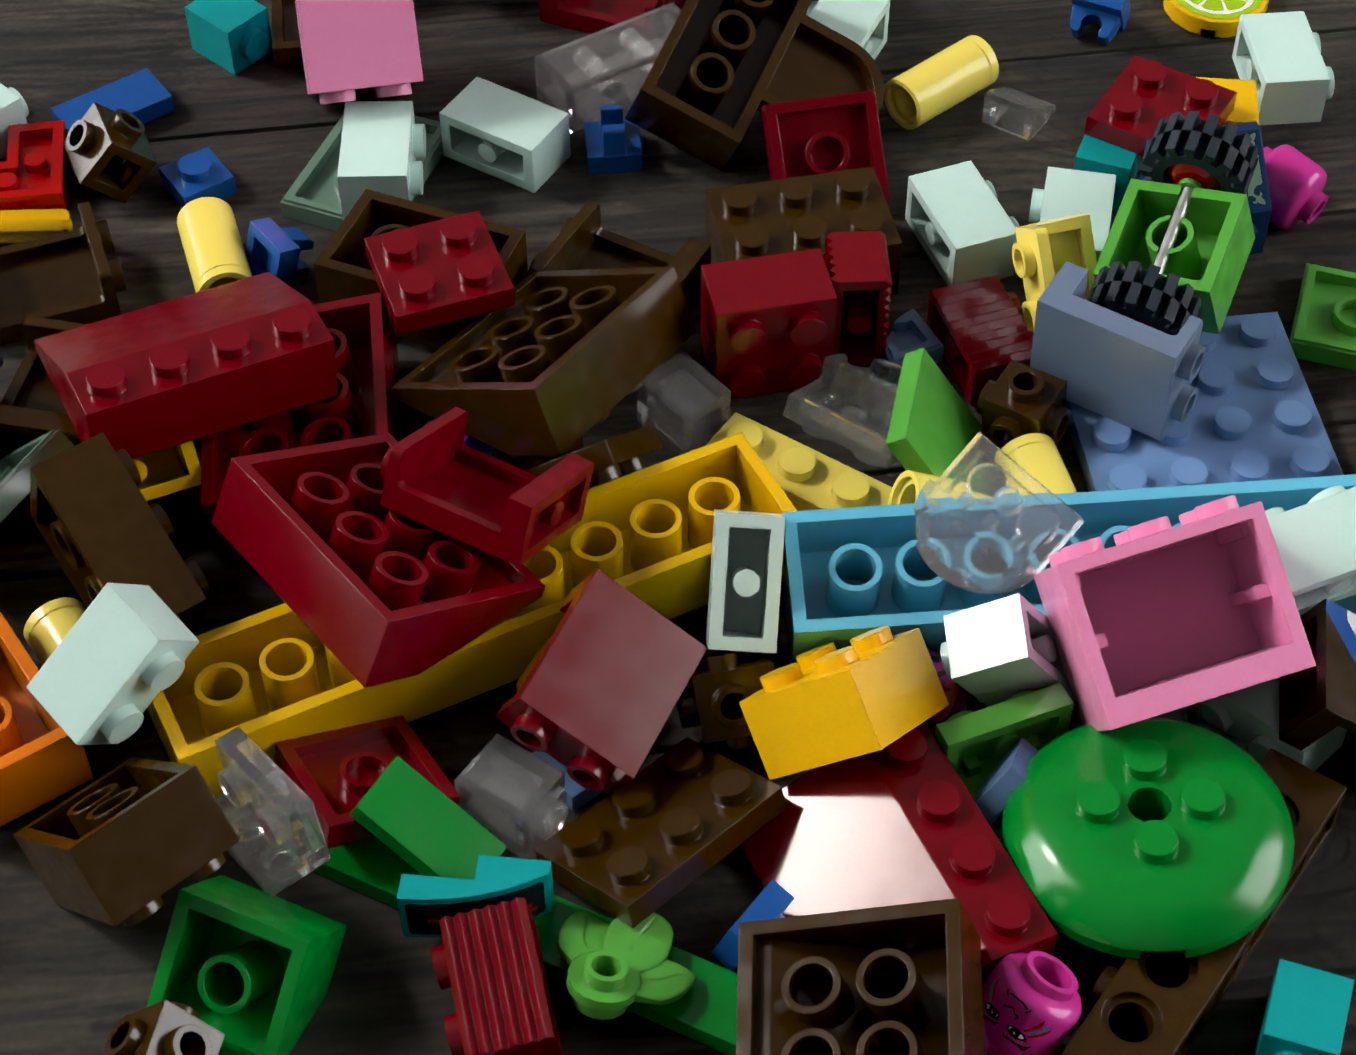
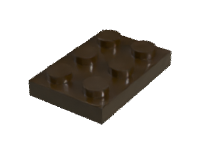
(661, 830)

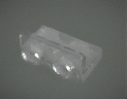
(269, 814)

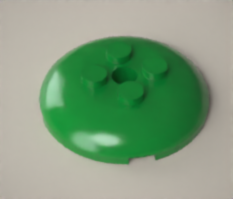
(1150, 838)

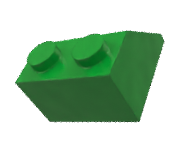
(247, 964)

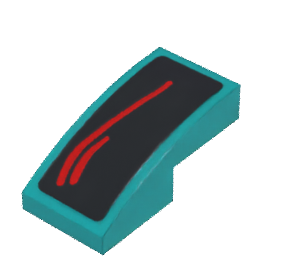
(428, 899)

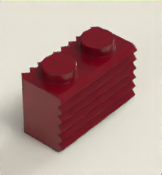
(863, 290)
(979, 331)
(496, 983)

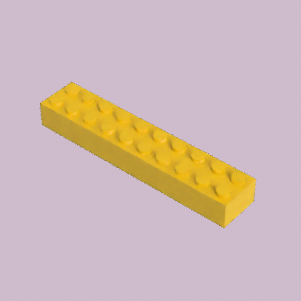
(639, 530)

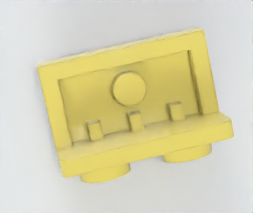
(1043, 251)

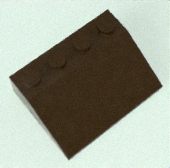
(556, 358)
(862, 983)

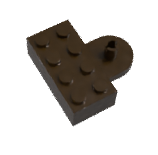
(733, 60)

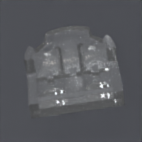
(849, 407)
(990, 522)

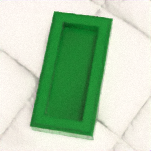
(424, 824)

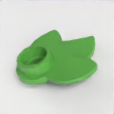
(620, 964)

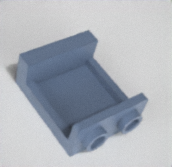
(1114, 361)

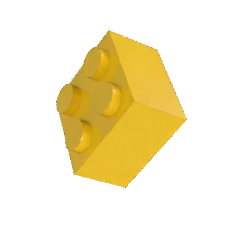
(843, 701)

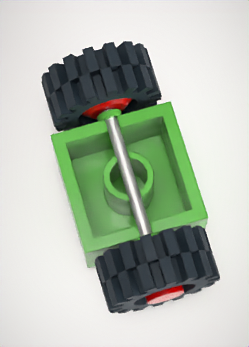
(1181, 228)

